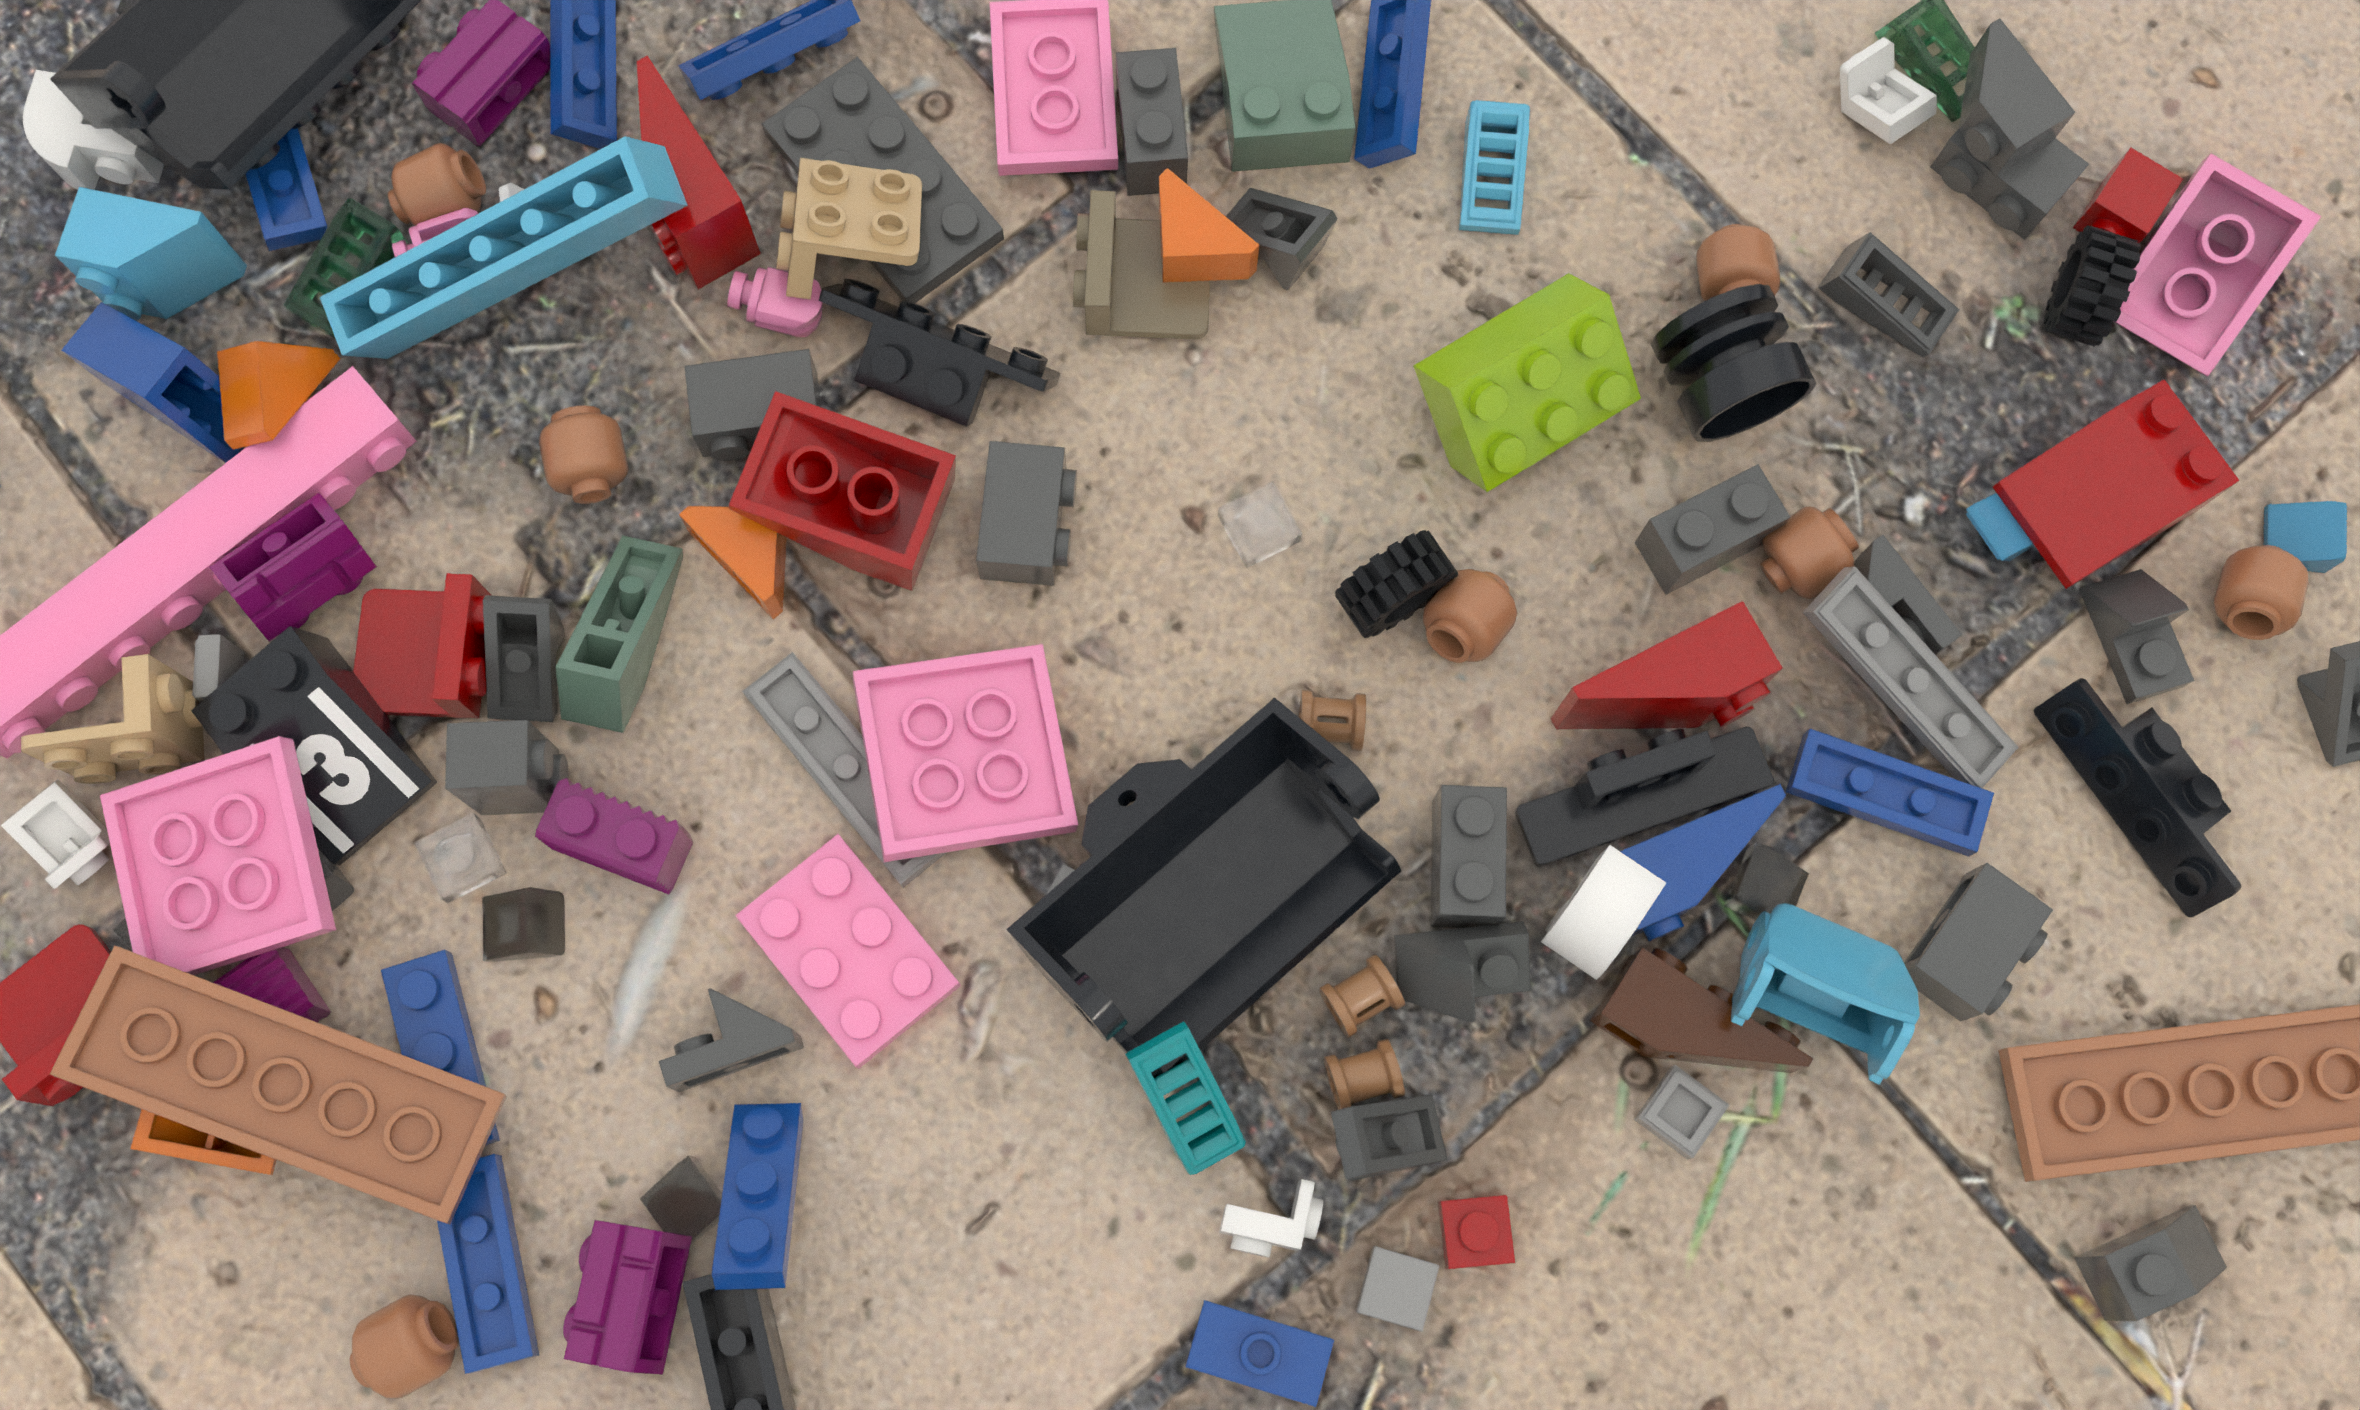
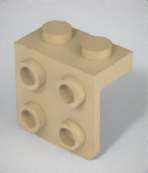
(847, 215)
(154, 737)

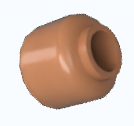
(435, 184)
(1736, 259)
(583, 454)
(1808, 552)
(2261, 592)
(1469, 616)
(403, 1346)

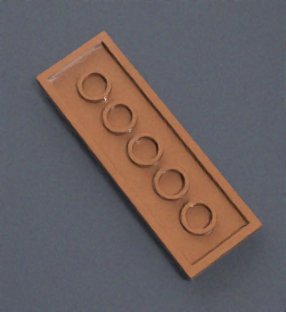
(279, 1084)
(2185, 1092)

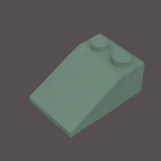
(1284, 84)

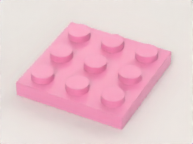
(964, 752)
(219, 859)

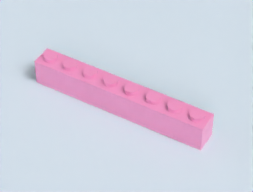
(163, 570)

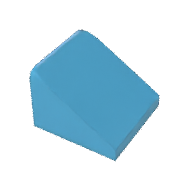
(1998, 528)
(2309, 531)

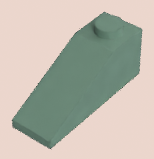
(618, 635)

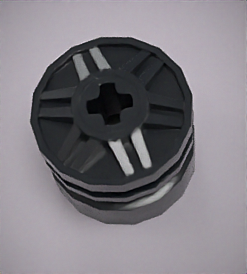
(1733, 363)

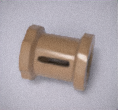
(1350, 710)
(1362, 996)
(1364, 1075)

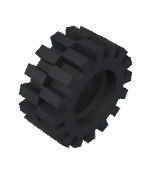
(2092, 286)
(1395, 583)

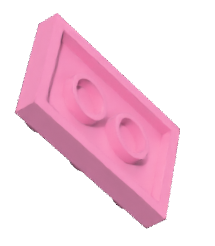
(1053, 86)
(848, 951)

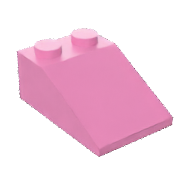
(2212, 263)

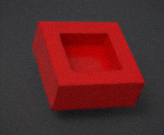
(1476, 1232)

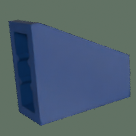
(153, 376)

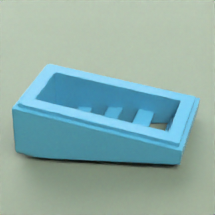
(1501, 129)

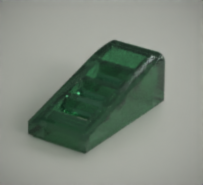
(1913, 56)
(338, 240)

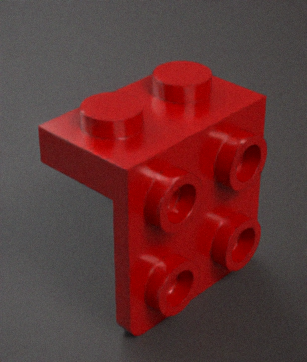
(424, 649)
(41, 1009)

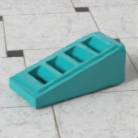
(1207, 1133)

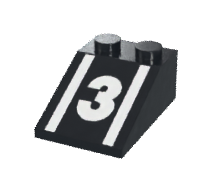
(347, 749)

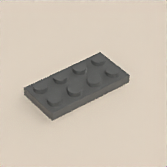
(861, 125)

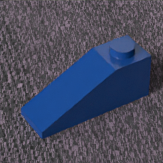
(1696, 857)

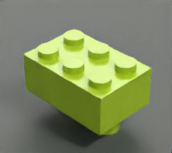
(1528, 381)

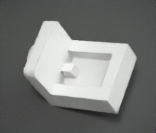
(1881, 95)
(60, 835)
(1257, 1231)

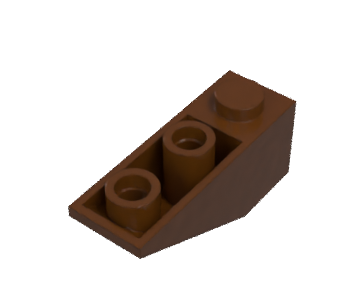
(1677, 1019)

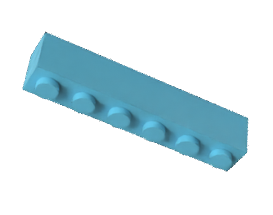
(504, 249)

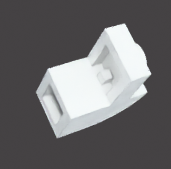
(75, 146)
(1603, 912)

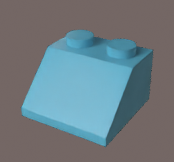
(145, 254)

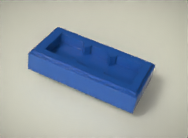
(1259, 1353)

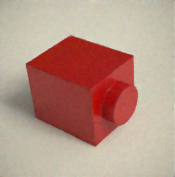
(2130, 197)

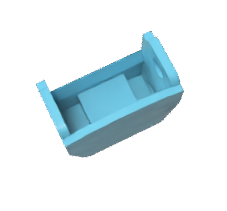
(1829, 984)

